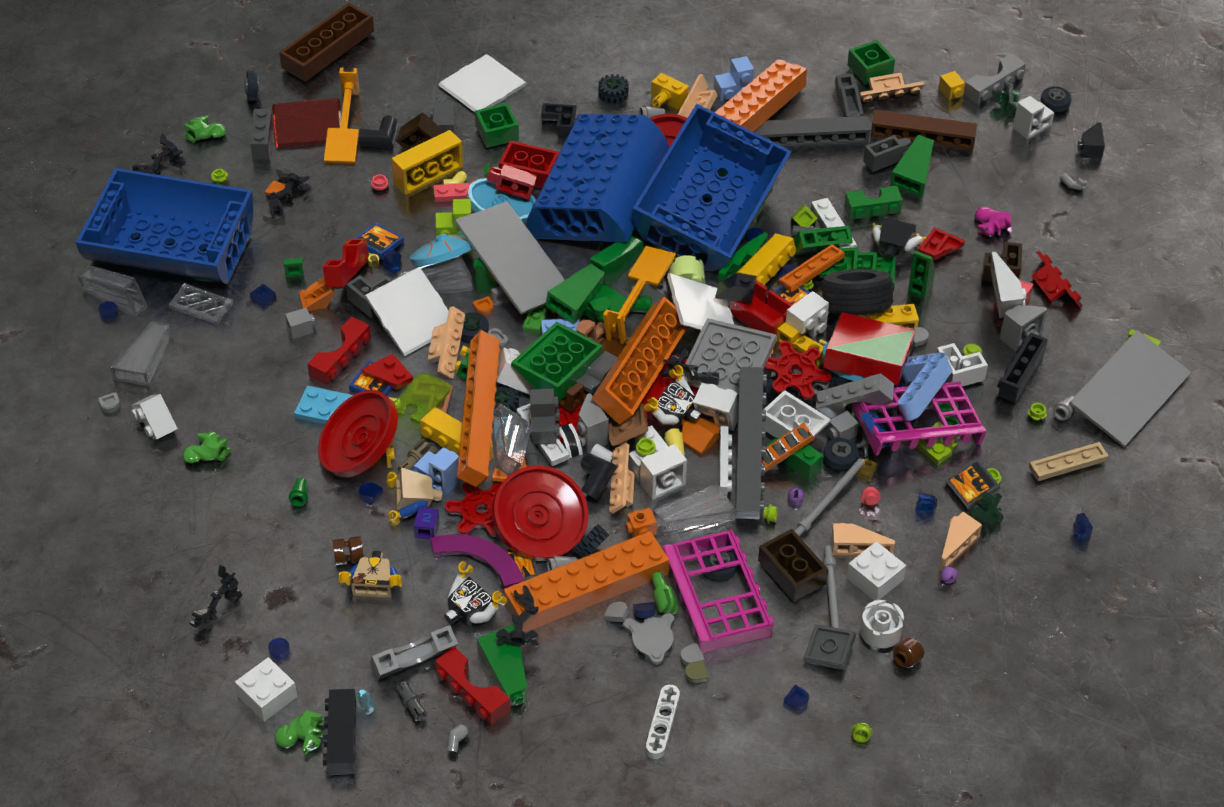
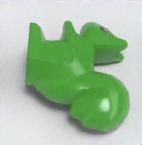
(201, 130)
(210, 449)
(303, 728)

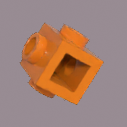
(641, 522)

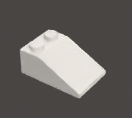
(1006, 286)
(789, 412)

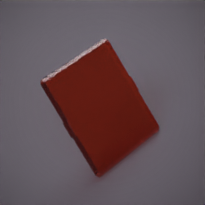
(305, 121)

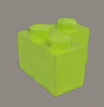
(446, 221)

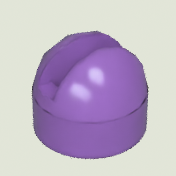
(795, 501)
(949, 574)

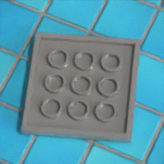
(725, 349)

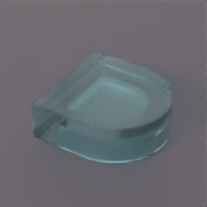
(366, 701)

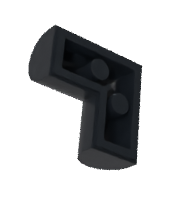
(560, 113)
(380, 138)
(599, 474)

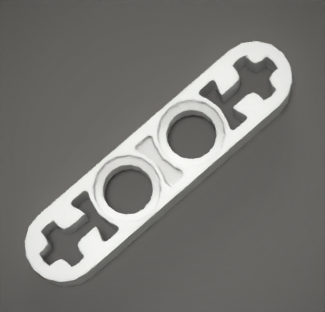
(662, 721)

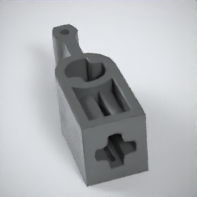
(597, 371)

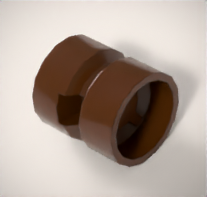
(355, 550)

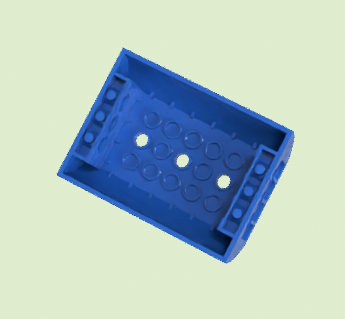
(611, 164)
(672, 206)
(168, 212)

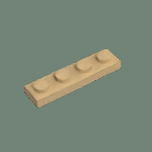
(1068, 461)

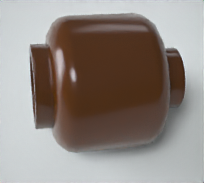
(908, 652)

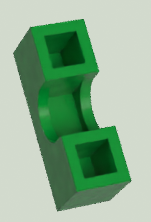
(860, 206)

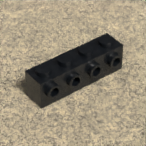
(1022, 367)
(341, 732)

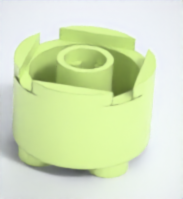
(688, 268)

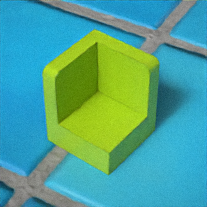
(804, 216)

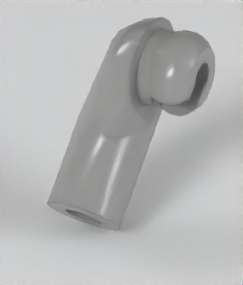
(1071, 184)
(455, 736)

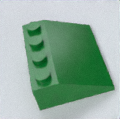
(557, 359)

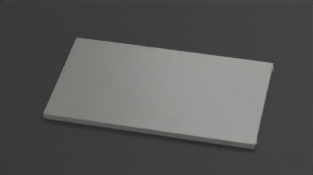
(511, 255)
(1130, 388)

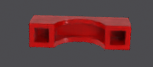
(339, 271)
(326, 365)
(488, 702)

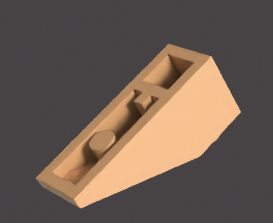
(961, 534)
(853, 539)

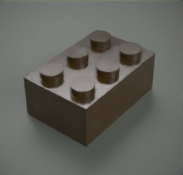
(793, 565)

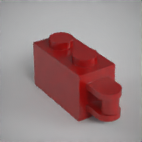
(512, 180)

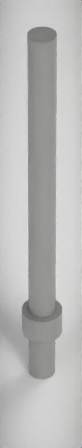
(805, 524)
(830, 563)

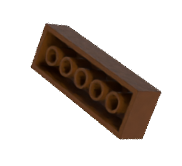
(326, 42)

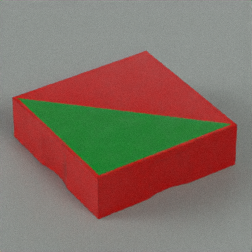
(869, 347)

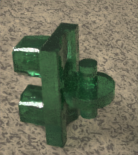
(1007, 99)
(990, 513)

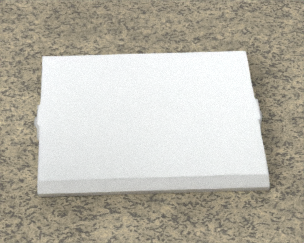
(482, 83)
(697, 302)
(408, 310)

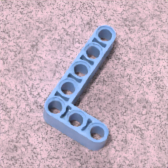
(928, 376)

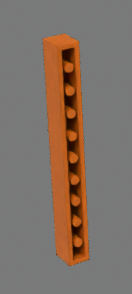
(478, 409)

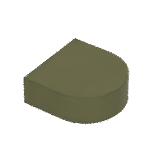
(696, 672)

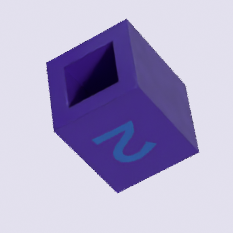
(426, 523)

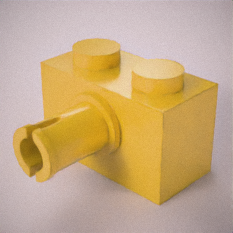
(668, 91)

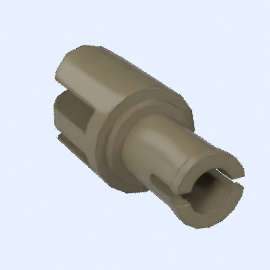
(416, 454)

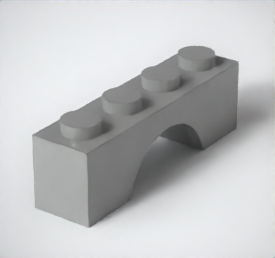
(981, 87)
(872, 389)
(407, 656)

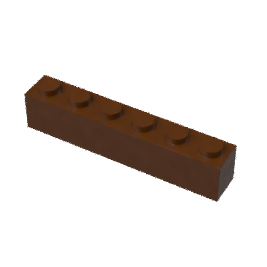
(942, 131)

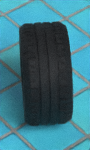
(858, 291)

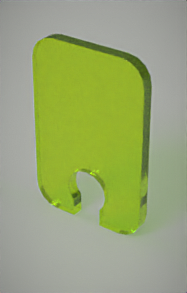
(424, 393)

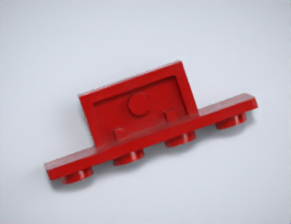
(1051, 282)

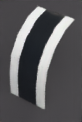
(571, 440)

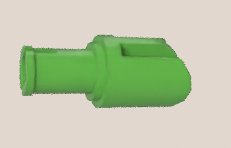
(664, 595)

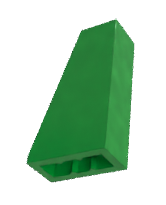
(914, 166)
(617, 259)
(573, 294)
(504, 665)

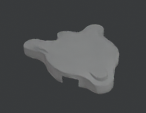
(652, 637)

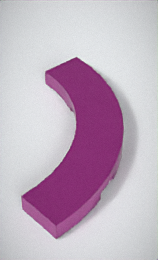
(482, 550)

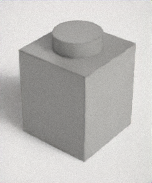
(300, 323)
(843, 426)

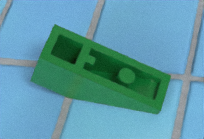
(817, 239)
(921, 274)
(805, 461)

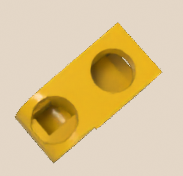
(803, 343)

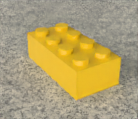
(427, 162)

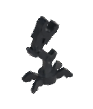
(169, 149)
(292, 181)
(705, 377)
(228, 583)
(518, 637)

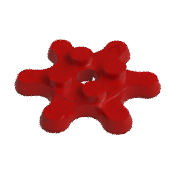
(804, 363)
(468, 508)

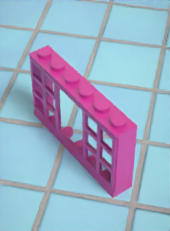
(953, 392)
(694, 611)

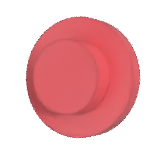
(379, 182)
(870, 496)

